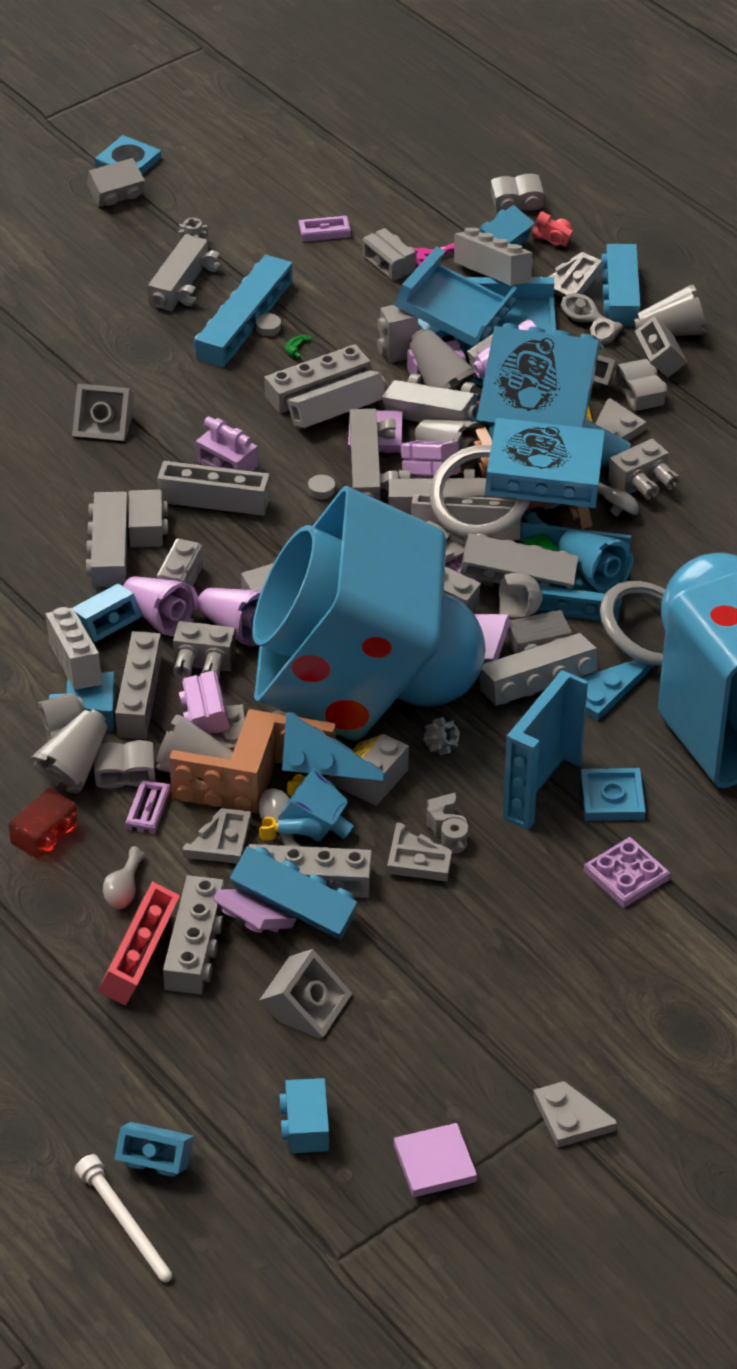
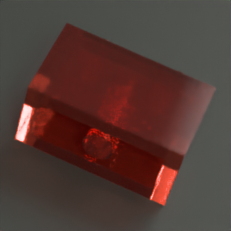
(43, 823)

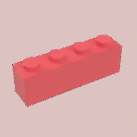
(138, 943)

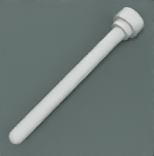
(91, 1171)

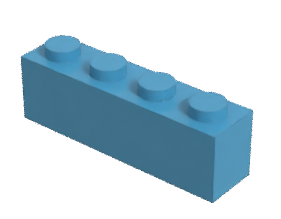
(621, 283)
(294, 892)

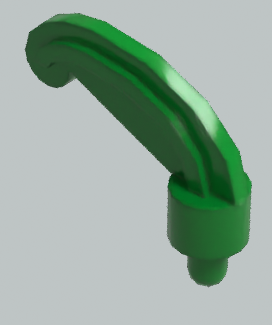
(292, 344)

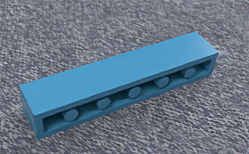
(238, 316)

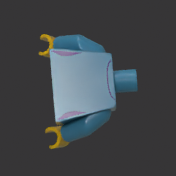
(310, 811)

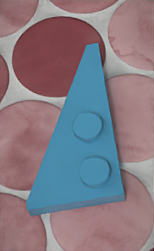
(610, 685)
(310, 748)

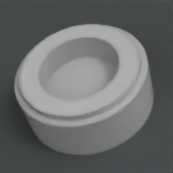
(268, 325)
(604, 330)
(321, 487)

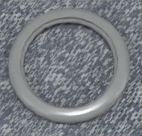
(450, 522)
(613, 630)

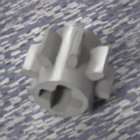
(194, 228)
(441, 736)

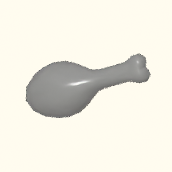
(583, 309)
(620, 500)
(271, 804)
(120, 885)

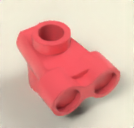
(556, 232)

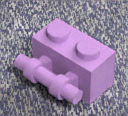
(226, 447)

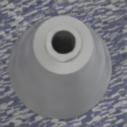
(678, 312)
(439, 362)
(451, 430)
(190, 739)
(72, 751)

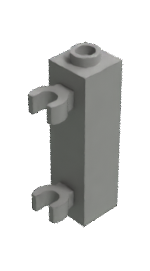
(178, 272)
(337, 398)
(429, 402)
(364, 451)
(403, 489)

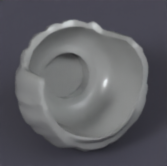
(519, 595)

